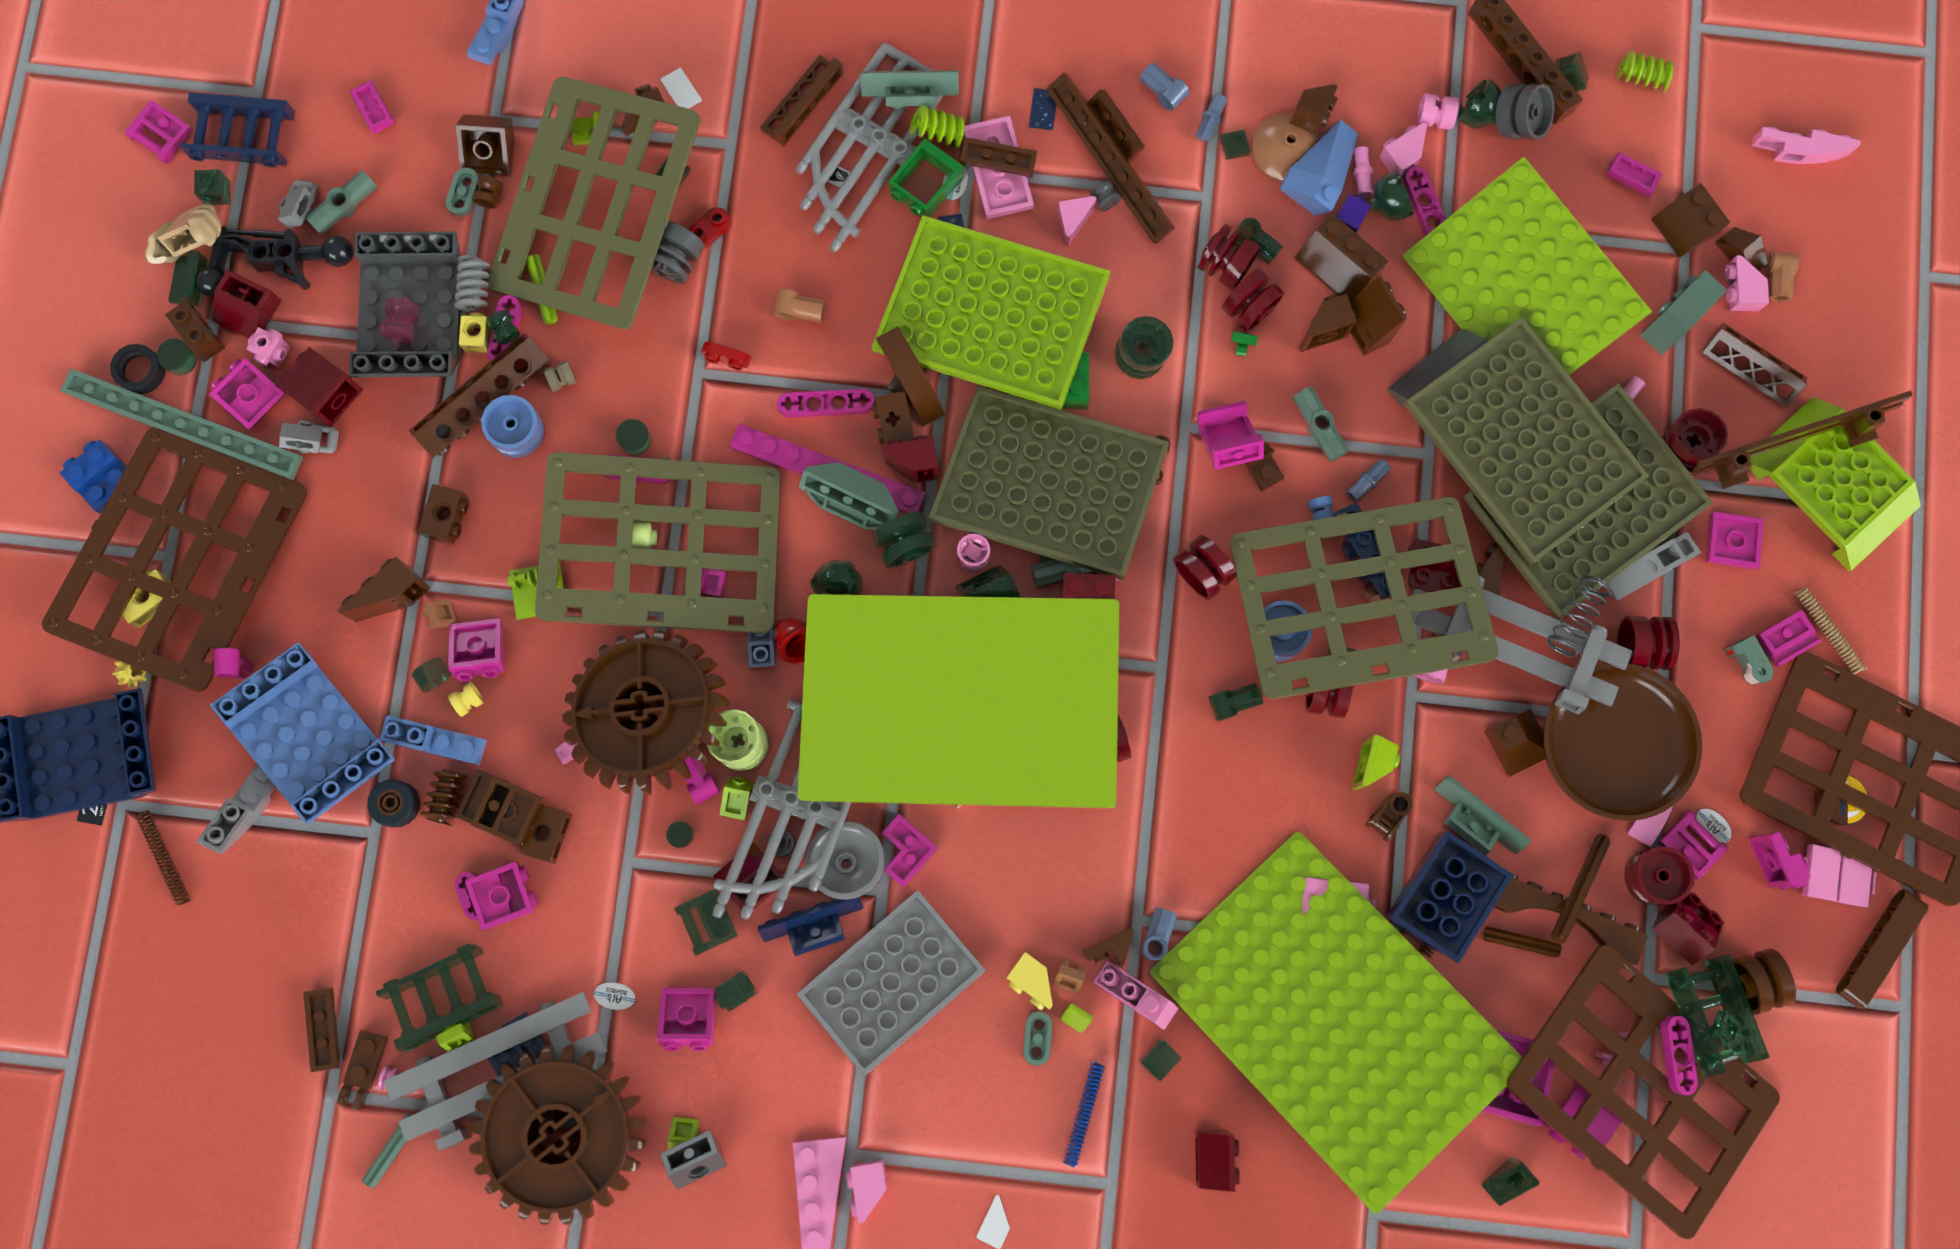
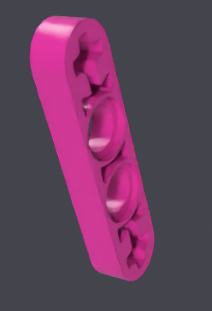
(1423, 212)
(825, 398)

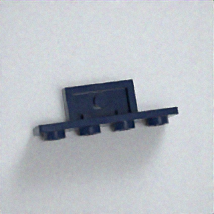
(1363, 546)
(813, 926)

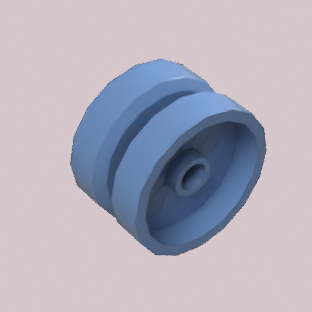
(499, 421)
(1291, 644)

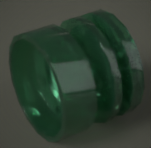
(1148, 335)

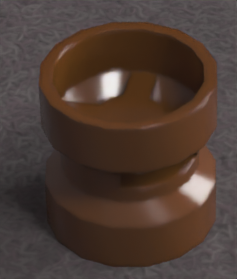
(487, 192)

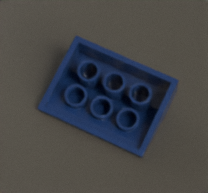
(1449, 896)

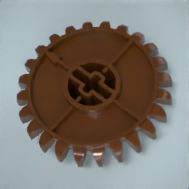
(643, 710)
(515, 1152)

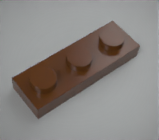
(1116, 124)
(998, 157)
(321, 1029)

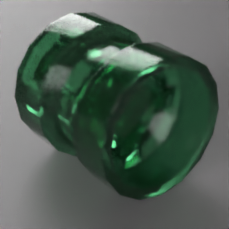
(502, 325)

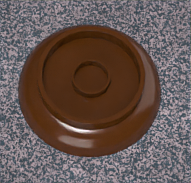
(1626, 756)

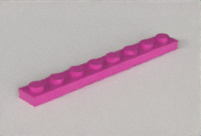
(798, 458)

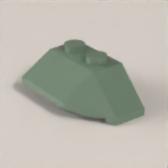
(849, 494)

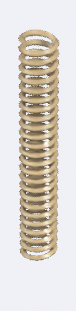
(1806, 593)

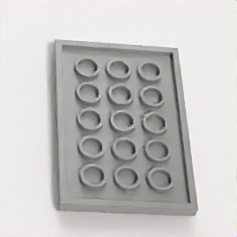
(891, 983)

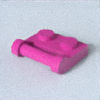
(164, 125)
(1682, 841)

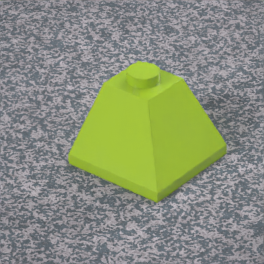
(1376, 760)

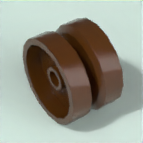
(1766, 980)

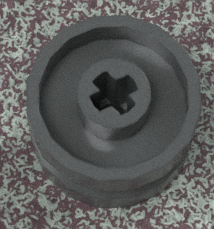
(1525, 111)

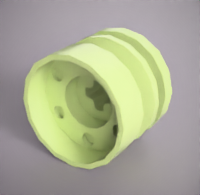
(743, 728)

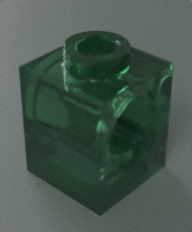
(212, 187)
(735, 991)

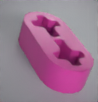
(463, 894)

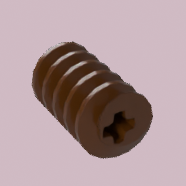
(443, 796)

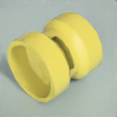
(465, 700)

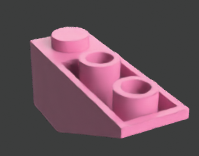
(1136, 995)

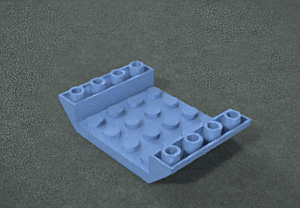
(302, 733)

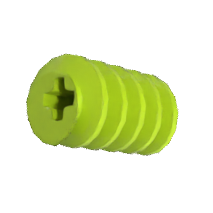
(1647, 69)
(938, 124)

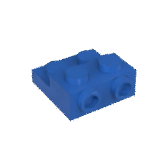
(94, 473)

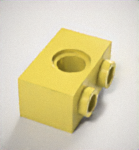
(139, 612)

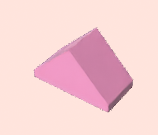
(1073, 216)

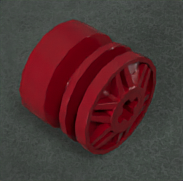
(1229, 257)
(1702, 430)
(1653, 641)

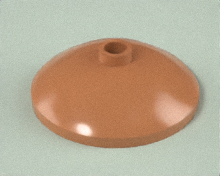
(1271, 149)

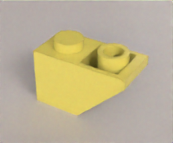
(1032, 978)

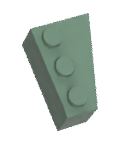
(1683, 312)

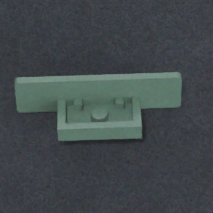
(910, 87)
(1477, 821)

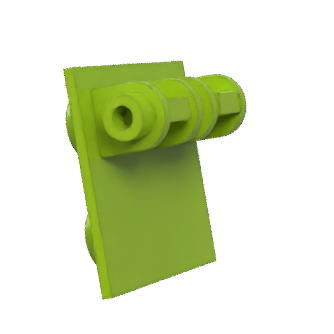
(524, 590)

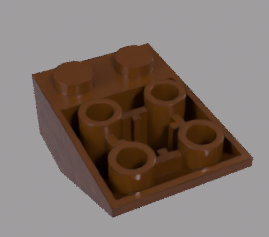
(1376, 316)
(388, 591)

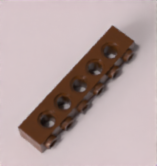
(1524, 53)
(464, 396)

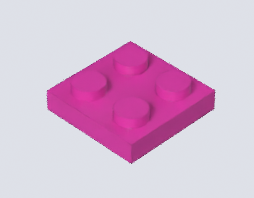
(1734, 540)

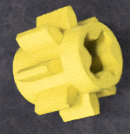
(123, 673)

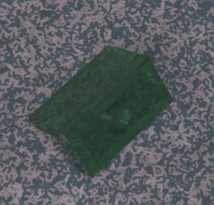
(184, 279)

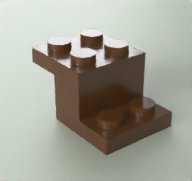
(499, 807)

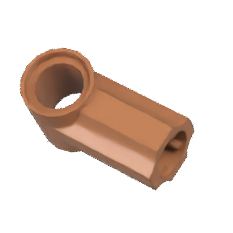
(1782, 270)
(792, 305)

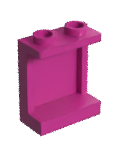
(1229, 435)
(1601, 1128)

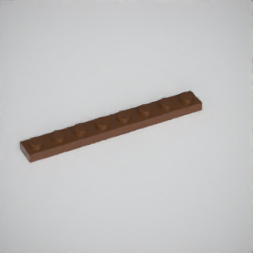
(1110, 158)

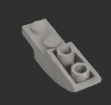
(1654, 565)
(238, 813)

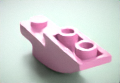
(1810, 149)

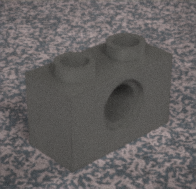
(693, 1159)

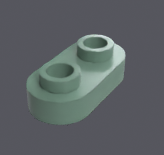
(460, 193)
(1039, 1038)

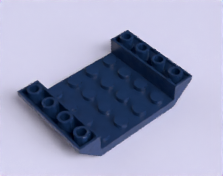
(75, 758)

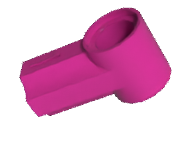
(231, 664)
(701, 784)

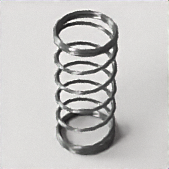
(1569, 643)

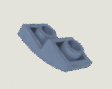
(761, 649)

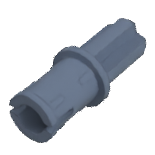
(1211, 117)
(1368, 480)

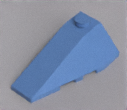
(1321, 172)

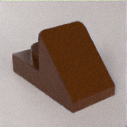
(1265, 471)
(1118, 944)

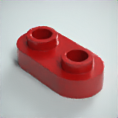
(711, 229)
(717, 353)

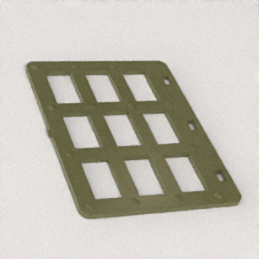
(542, 165)
(630, 608)
(1355, 667)

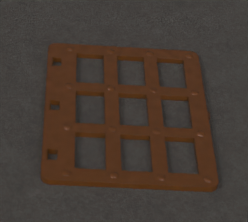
(230, 604)
(1868, 703)
(1652, 1007)

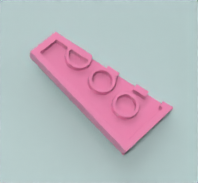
(817, 1182)

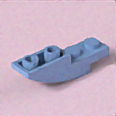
(495, 30)
(433, 740)

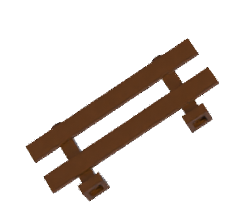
(1858, 426)

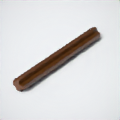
(1580, 889)

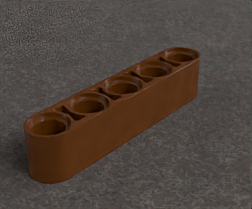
(1882, 948)

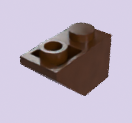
(1313, 108)

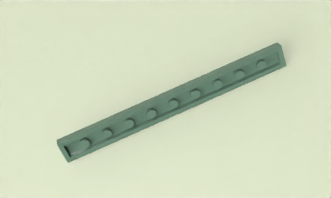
(181, 424)

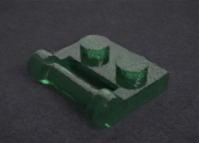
(718, 929)

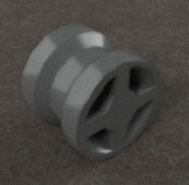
(1106, 196)

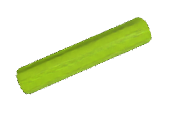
(537, 276)

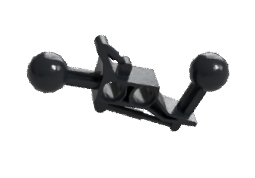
(334, 250)

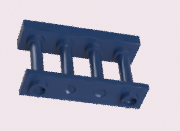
(230, 107)

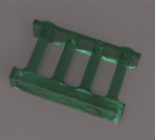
(1731, 998)
(460, 1013)

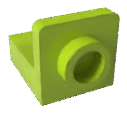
(583, 129)
(736, 798)
(455, 1036)

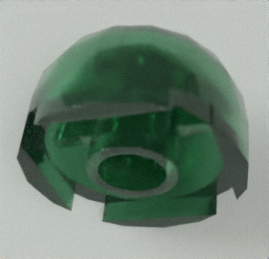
(1480, 106)
(1391, 197)
(837, 578)

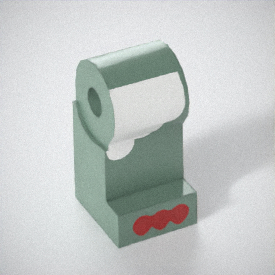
(1751, 659)

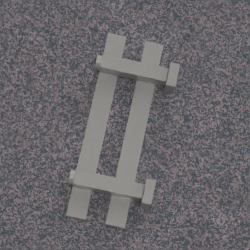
(1576, 680)
(430, 1072)

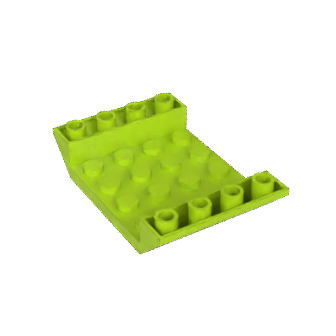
(1846, 491)

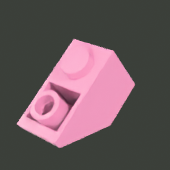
(1405, 150)
(1746, 286)
(868, 1185)

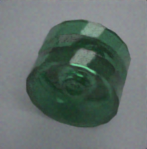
(904, 539)

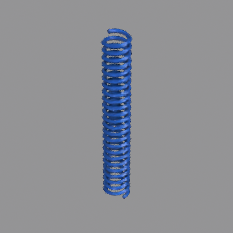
(1096, 1078)

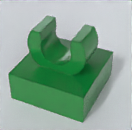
(1243, 341)

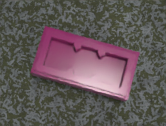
(372, 107)
(1633, 174)

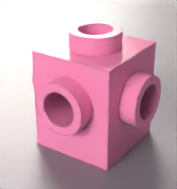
(268, 347)

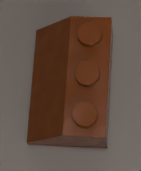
(1341, 258)

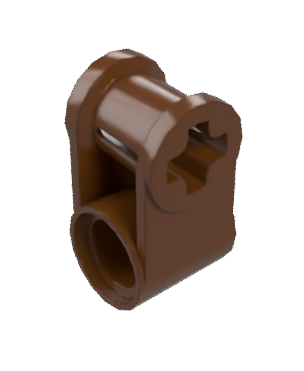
(1386, 818)

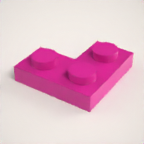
(914, 850)

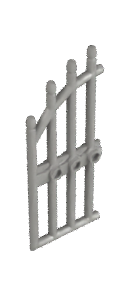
(870, 134)
(785, 799)

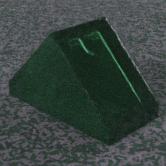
(1510, 1181)

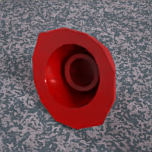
(790, 639)

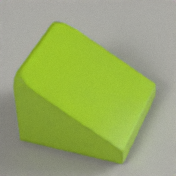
(1076, 1018)
(682, 1130)

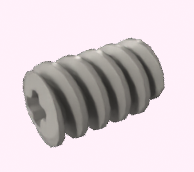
(470, 283)

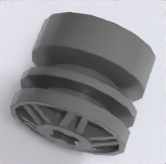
(674, 252)

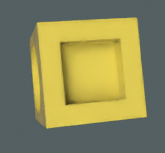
(476, 343)

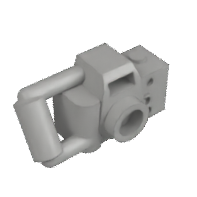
(297, 203)
(306, 437)

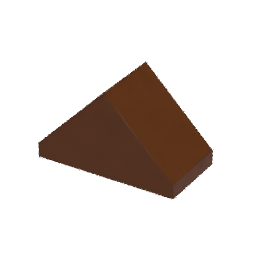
(1743, 244)

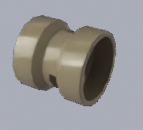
(565, 373)

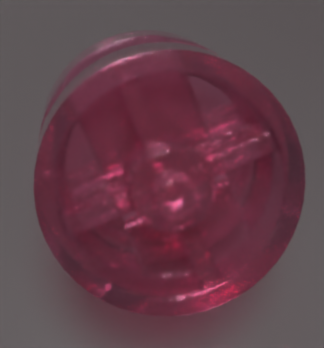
(399, 325)

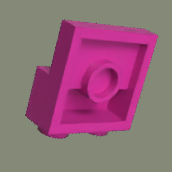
(246, 392)
(476, 649)
(1777, 864)
(501, 895)
(686, 1018)

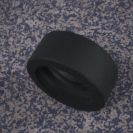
(121, 360)

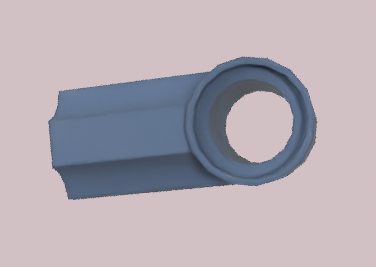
(1168, 90)
(1159, 932)

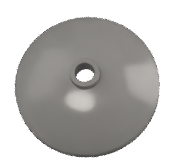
(857, 846)

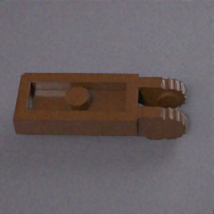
(362, 1067)

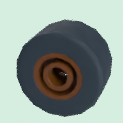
(403, 803)

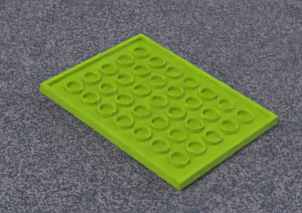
(1527, 257)
(994, 310)

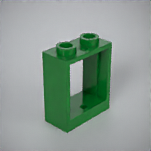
(940, 160)

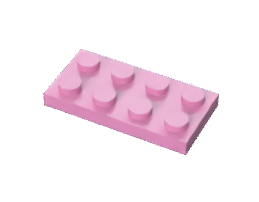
(999, 191)

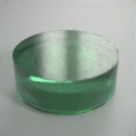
(679, 834)

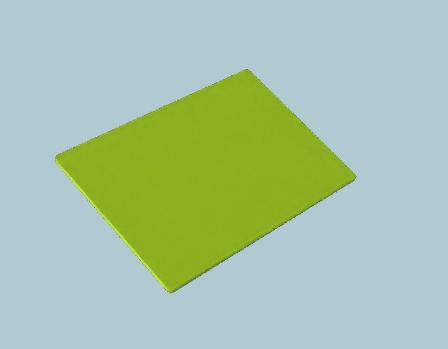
(960, 701)
(1337, 1022)

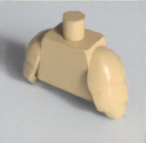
(183, 234)

